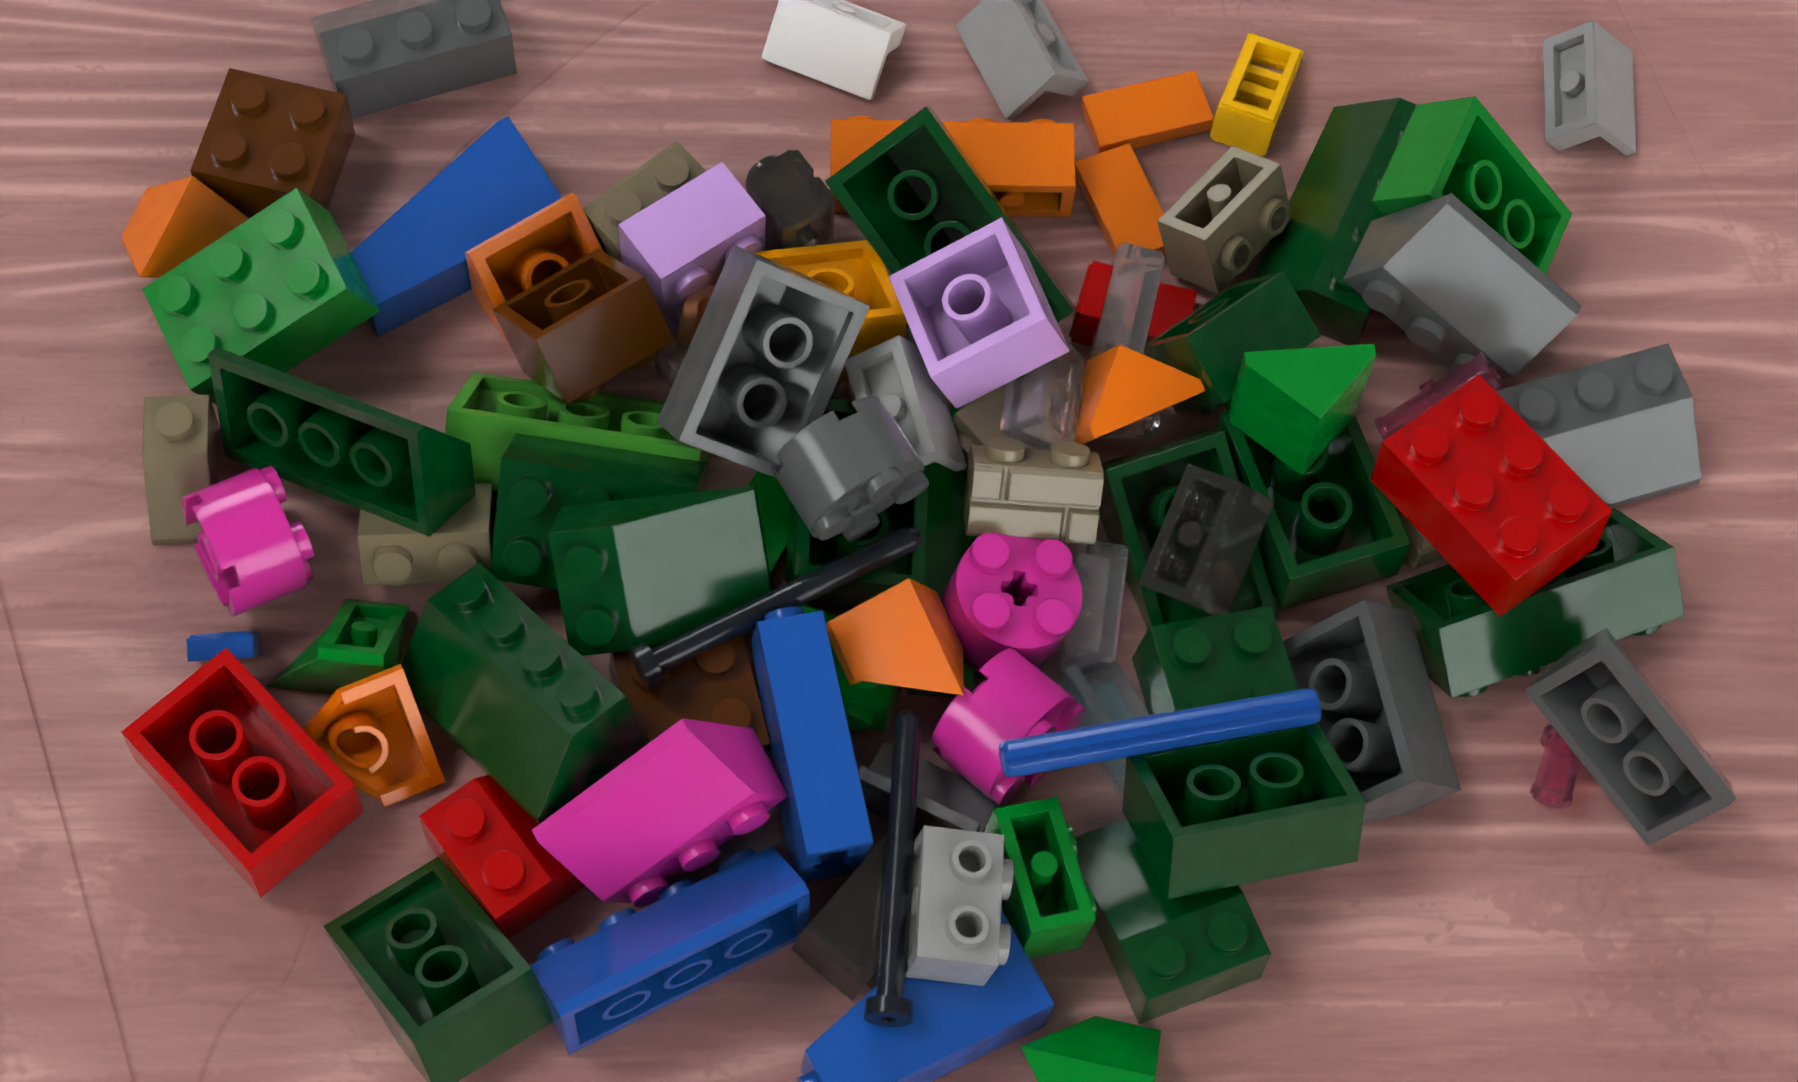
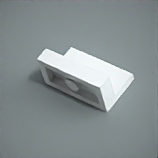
(833, 42)

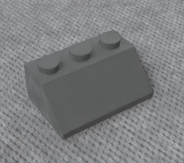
(413, 49)
(1458, 287)
(760, 361)
(1617, 424)
(1377, 706)
(1629, 738)

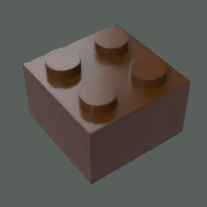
(273, 139)
(584, 326)
(705, 688)

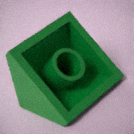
(1299, 398)

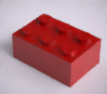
(1490, 495)
(243, 771)

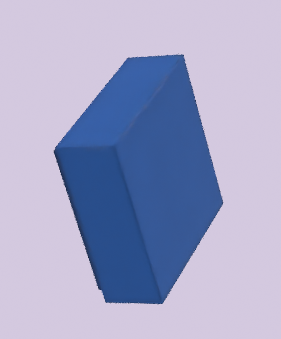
(240, 643)

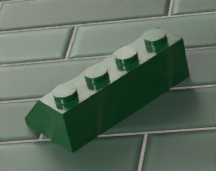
(923, 194)
(1334, 211)
(340, 445)
(1620, 586)
(516, 694)

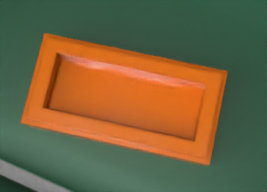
(1147, 112)
(1120, 198)

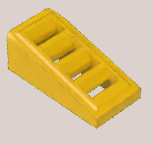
(1256, 95)

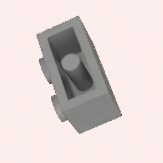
(957, 906)

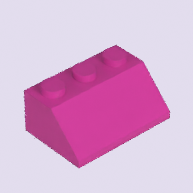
(664, 811)

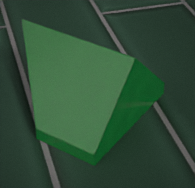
(357, 644)
(1096, 1052)

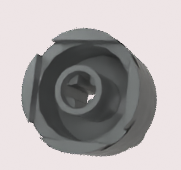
(849, 470)

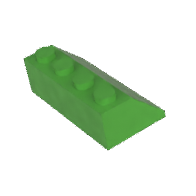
(497, 407)

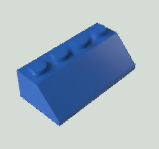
(671, 946)

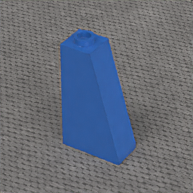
(420, 251)
(810, 745)
(947, 1030)

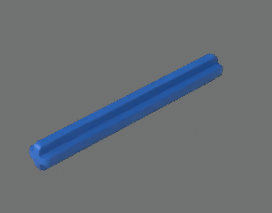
(1159, 732)

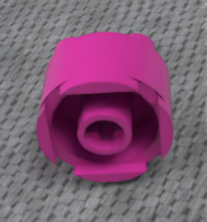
(247, 540)
(1013, 597)
(1009, 705)

